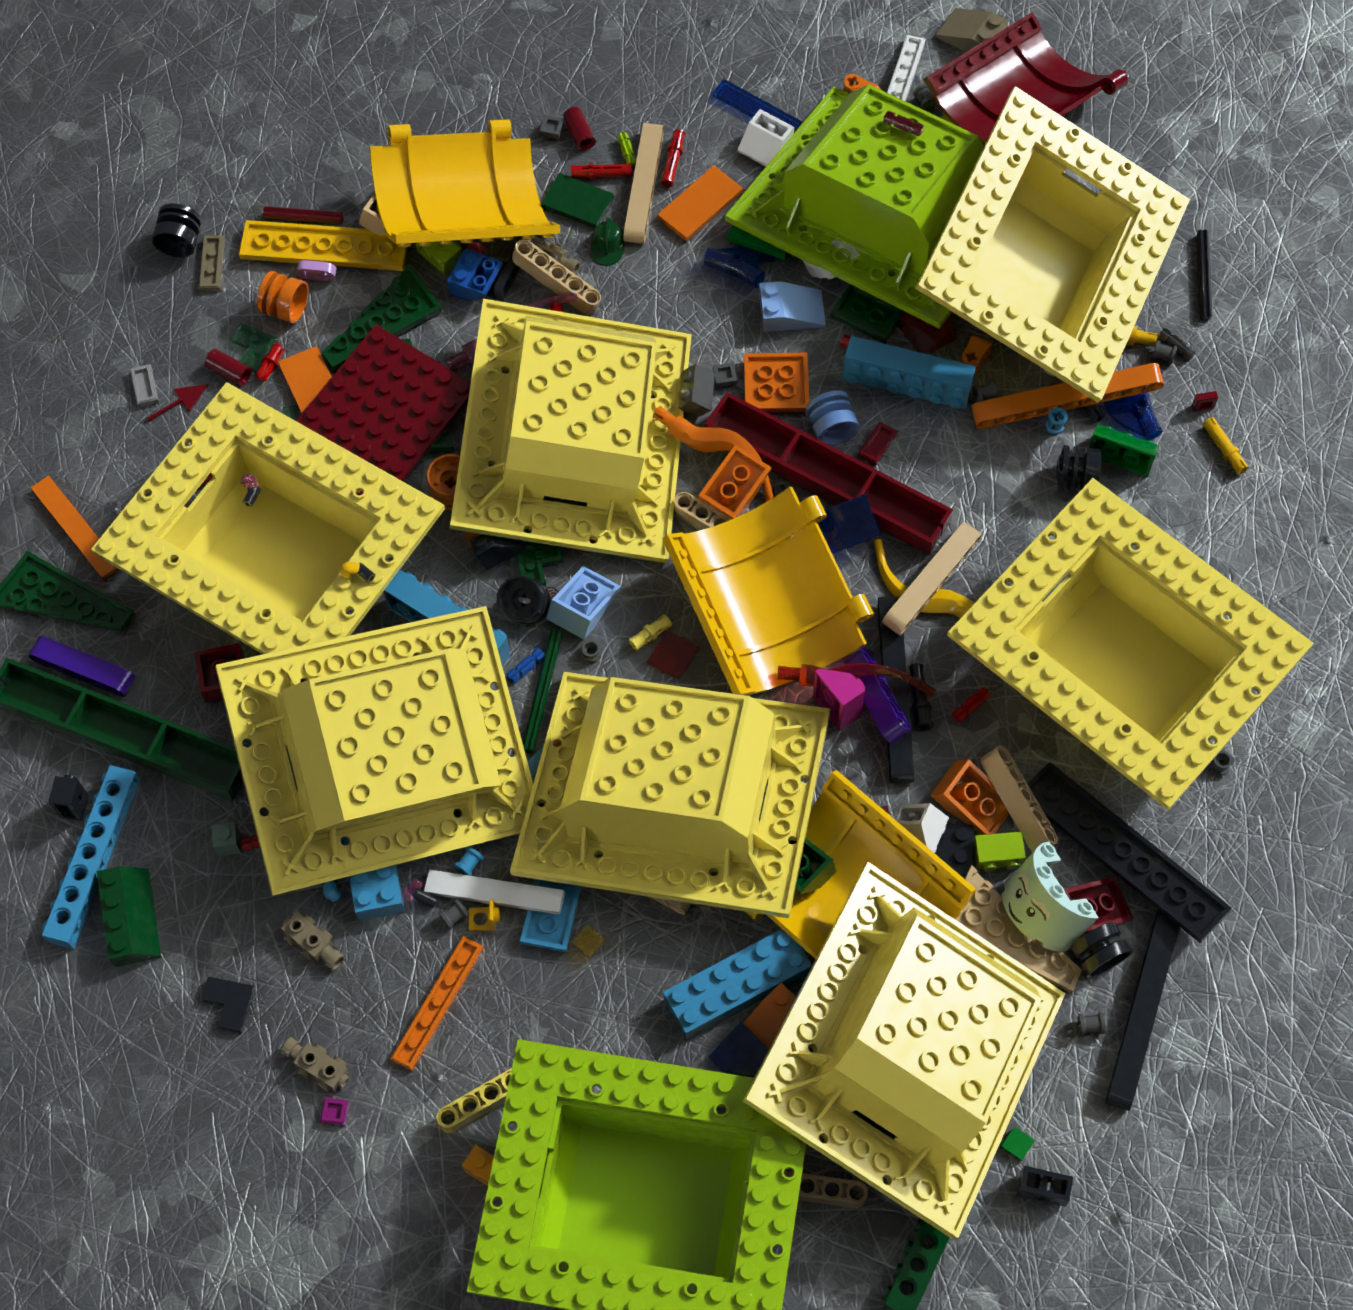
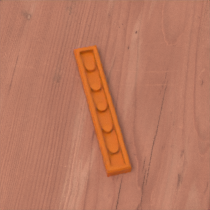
(72, 524)
(437, 1003)

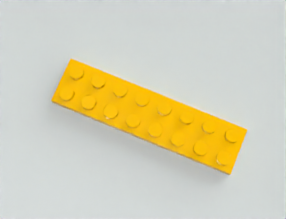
(320, 243)

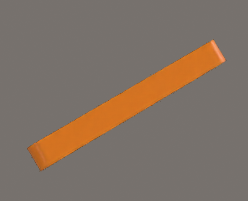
(1042, 400)

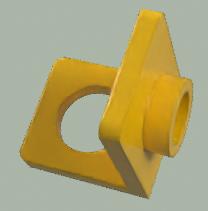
(492, 914)

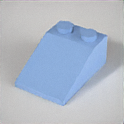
(790, 307)
(582, 602)

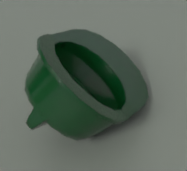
(607, 243)

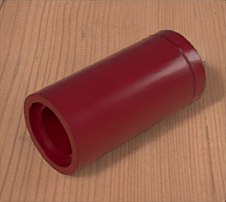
(579, 128)
(228, 367)

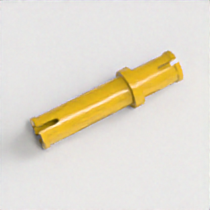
(1228, 450)

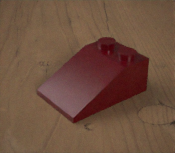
(1106, 901)

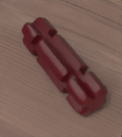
(903, 123)

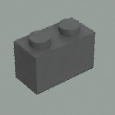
(696, 390)

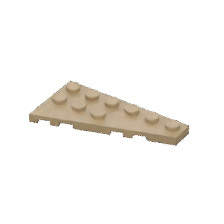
(989, 920)

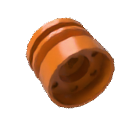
(282, 297)
(442, 475)

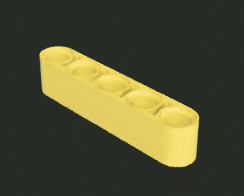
(476, 1096)

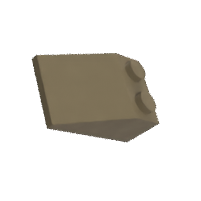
(970, 28)

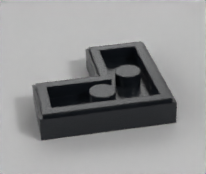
(235, 998)

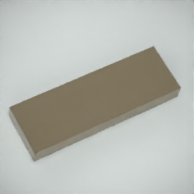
(212, 263)

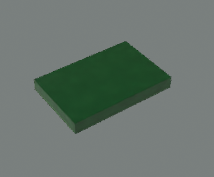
(577, 200)
(867, 314)

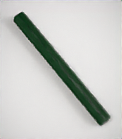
(542, 691)

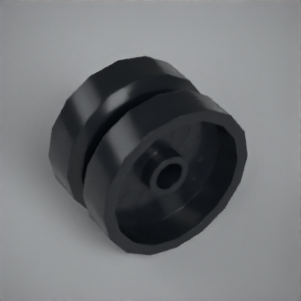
(1101, 949)

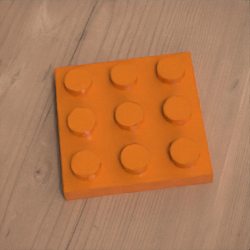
(777, 381)

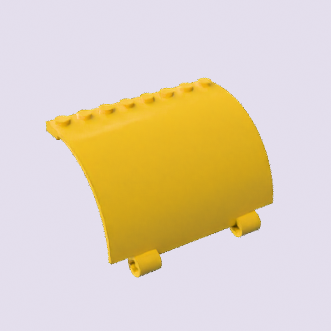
(457, 187)
(769, 592)
(859, 832)

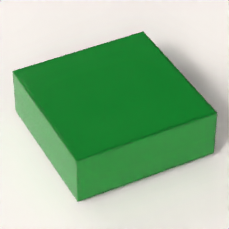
(1017, 1144)

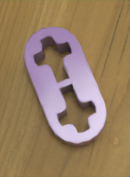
(316, 270)

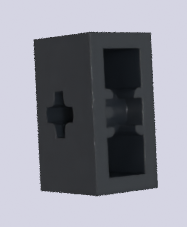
(68, 797)
(1044, 1186)

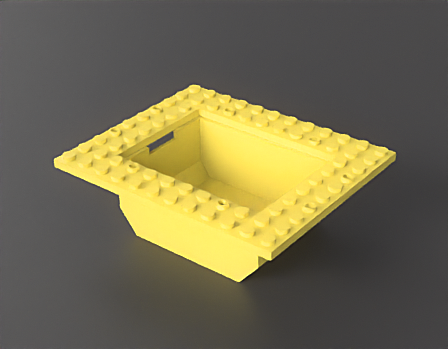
(1047, 256)
(573, 428)
(272, 566)
(1130, 642)
(377, 748)
(673, 791)
(917, 1036)

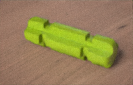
(626, 148)

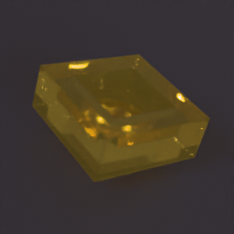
(588, 941)

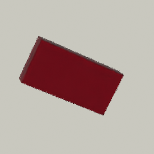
(877, 443)

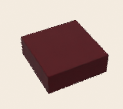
(1204, 401)

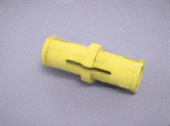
(650, 632)

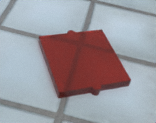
(672, 654)

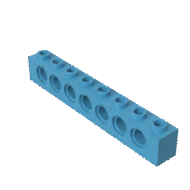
(86, 889)

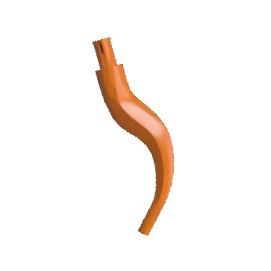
(707, 439)

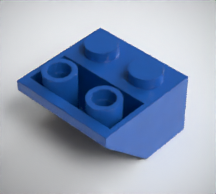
(473, 275)

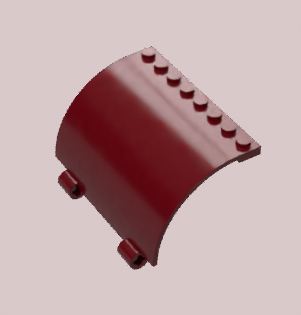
(980, 81)

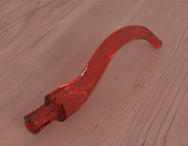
(806, 674)

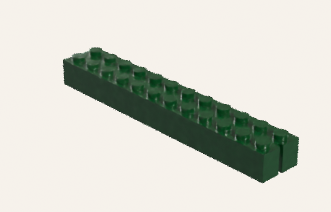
(120, 729)

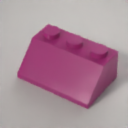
(840, 694)

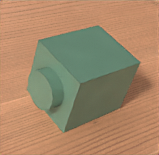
(226, 839)

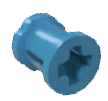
(1053, 419)
(468, 861)

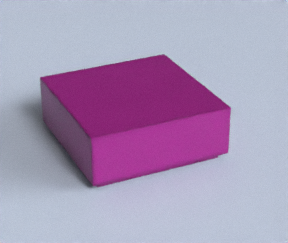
(334, 1111)

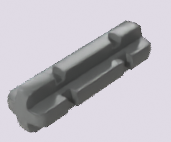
(1174, 340)

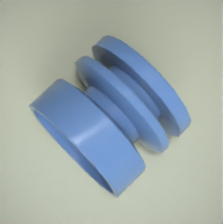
(832, 417)

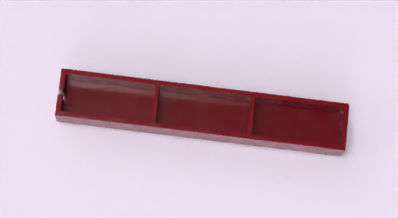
(834, 474)

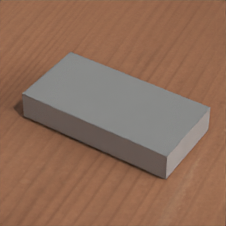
(144, 385)

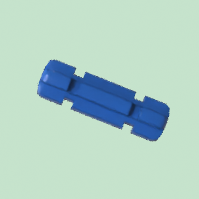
(525, 666)

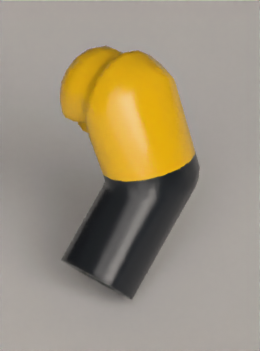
(357, 568)

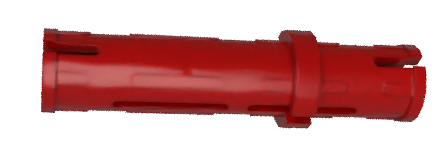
(677, 139)
(595, 171)

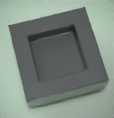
(552, 127)
(725, 375)

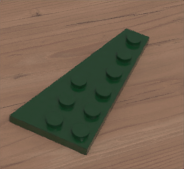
(394, 309)
(49, 592)

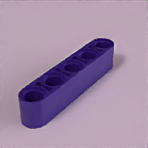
(82, 666)
(881, 701)

